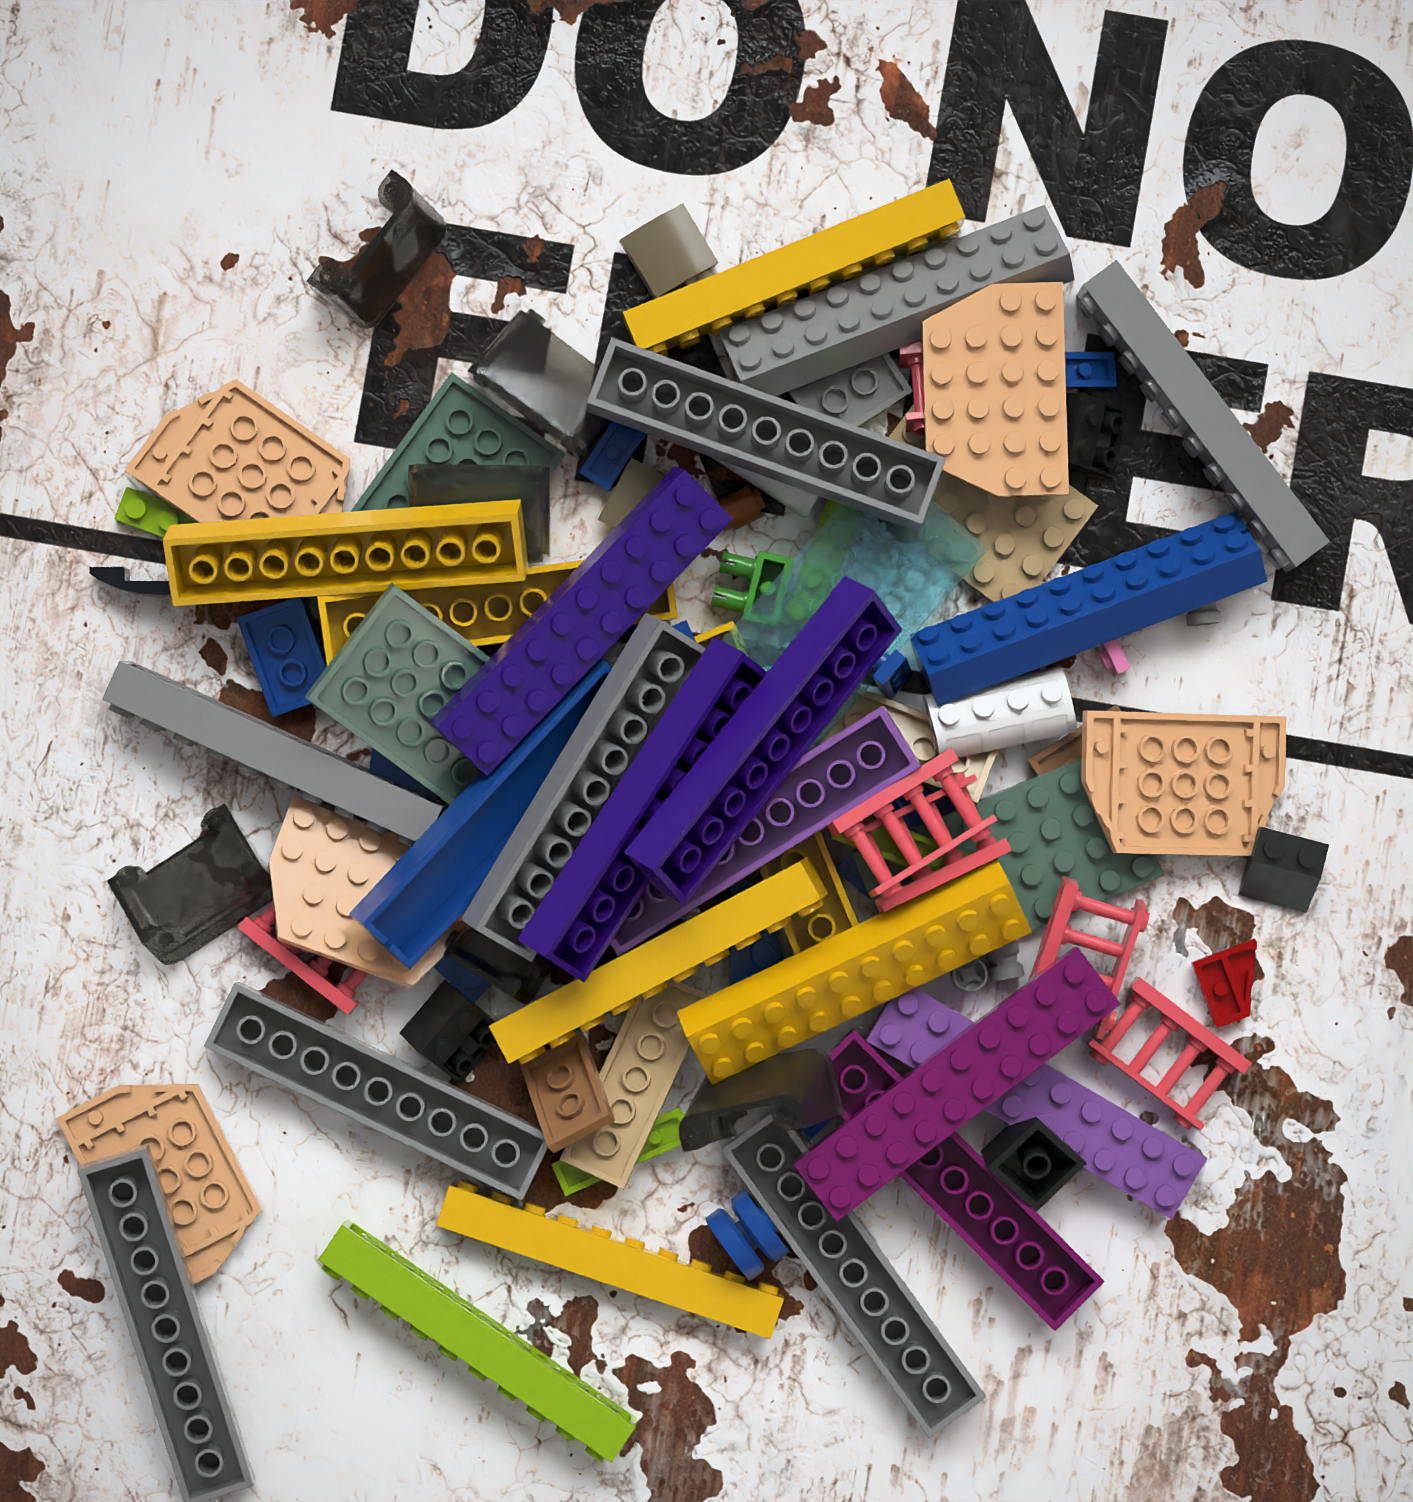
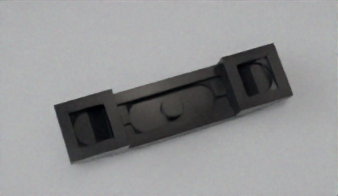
(120, 578)

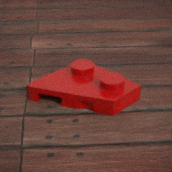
(1227, 982)

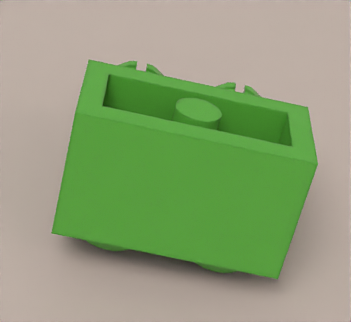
(760, 573)

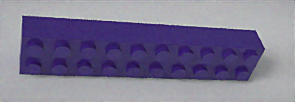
(581, 620)
(763, 740)
(599, 880)

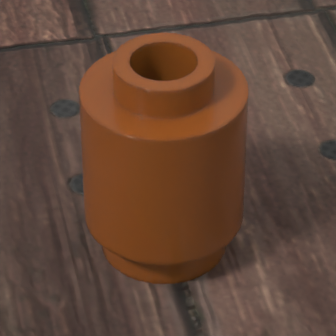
(743, 507)

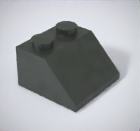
(1283, 869)
(1032, 1161)

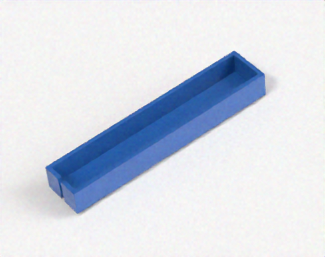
(1088, 608)
(455, 854)

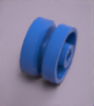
(746, 1235)

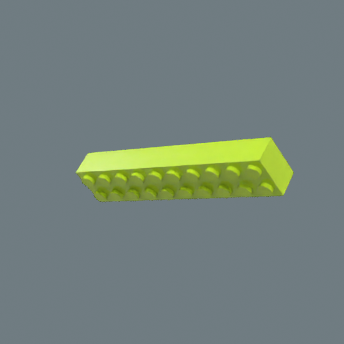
(477, 1340)

